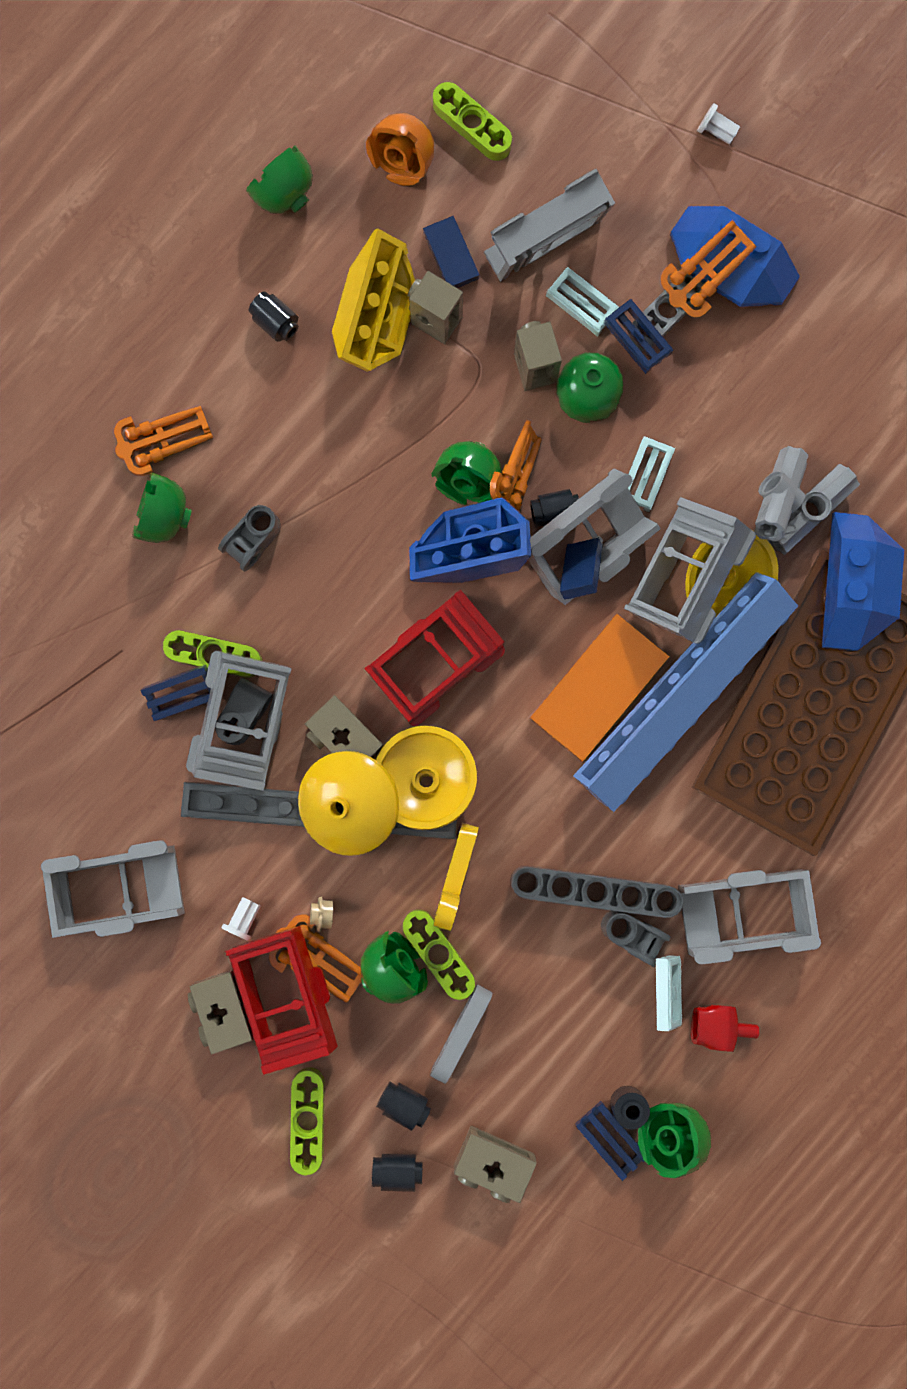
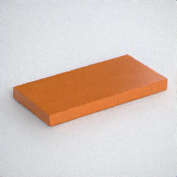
(599, 687)

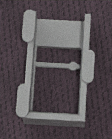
(549, 226)
(622, 513)
(730, 545)
(229, 765)
(161, 884)
(702, 924)

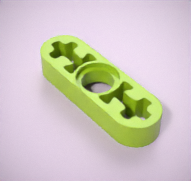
(468, 106)
(190, 639)
(460, 970)
(316, 1147)

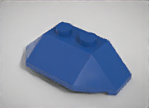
(760, 279)
(472, 544)
(861, 582)

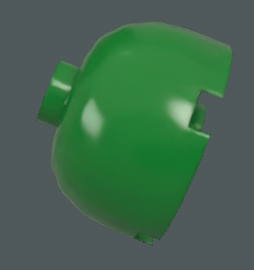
(283, 183)
(589, 387)
(466, 472)
(161, 510)
(390, 969)
(674, 1140)

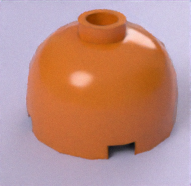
(401, 148)

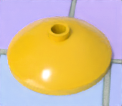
(759, 559)
(435, 754)
(367, 800)

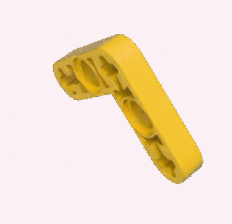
(455, 877)

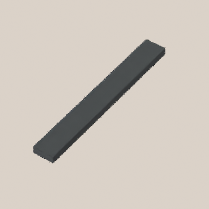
(266, 807)

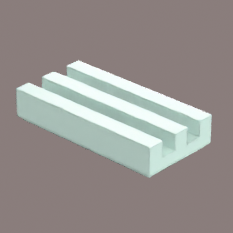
(572, 309)
(657, 446)
(668, 993)

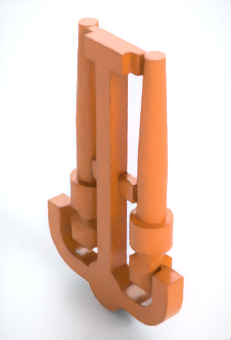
(679, 297)
(126, 450)
(507, 480)
(317, 941)

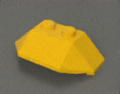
(374, 304)

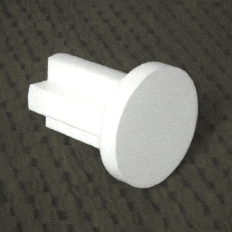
(718, 125)
(242, 919)

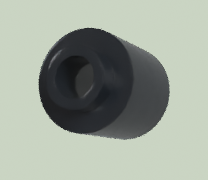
(274, 316)
(550, 505)
(622, 1099)
(404, 1105)
(396, 1172)

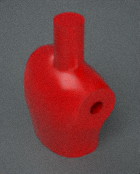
(718, 1028)

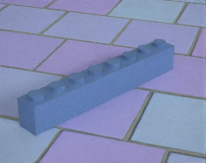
(686, 691)

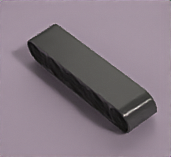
(611, 898)

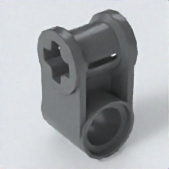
(250, 539)
(245, 705)
(639, 938)

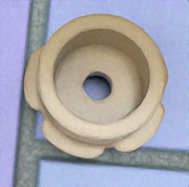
(321, 914)

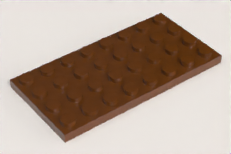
(806, 722)

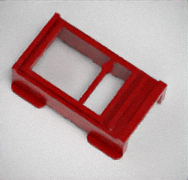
(469, 628)
(300, 1043)

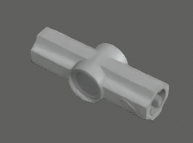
(781, 493)
(825, 497)

